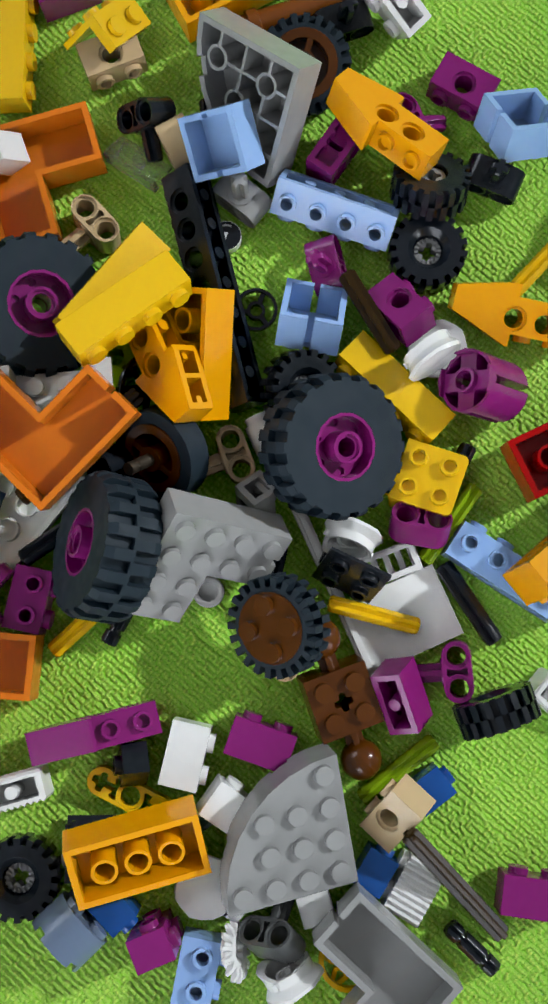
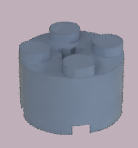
(70, 933)

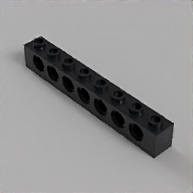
(209, 265)

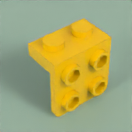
(112, 24)
(428, 478)

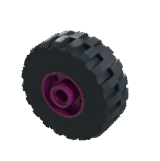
(44, 274)
(331, 446)
(107, 547)

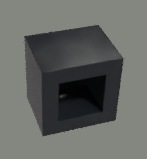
(132, 764)

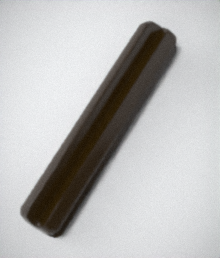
(369, 312)

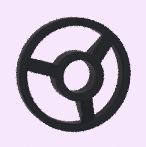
(259, 303)

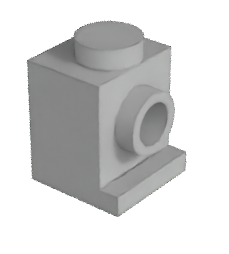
(256, 493)

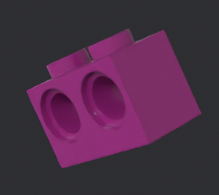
(331, 154)

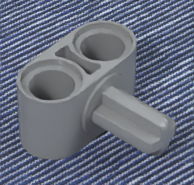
(242, 198)

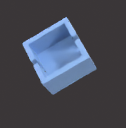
(514, 123)
(221, 141)
(304, 328)

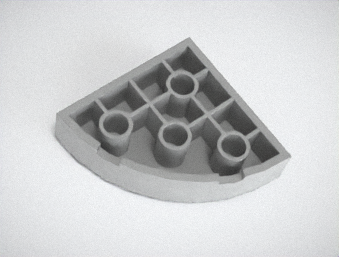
(254, 64)
(289, 836)

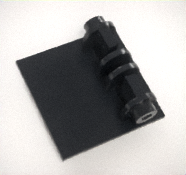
(350, 575)

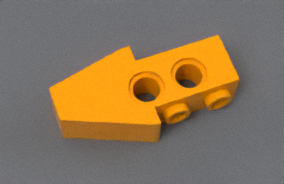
(377, 118)
(488, 302)
(171, 372)

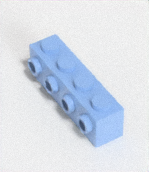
(334, 210)
(487, 561)
(197, 968)

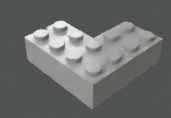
(210, 540)
(382, 955)

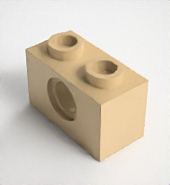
(104, 75)
(400, 809)

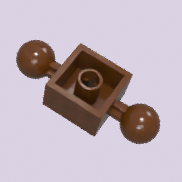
(345, 720)

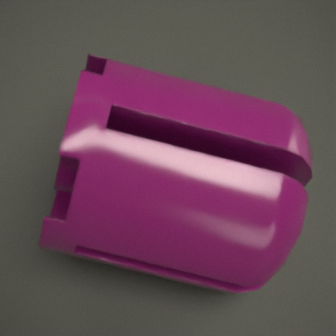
(483, 386)

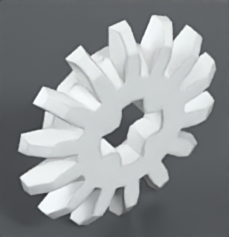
(234, 954)

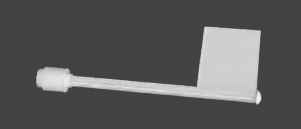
(414, 594)

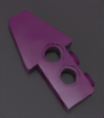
(93, 732)

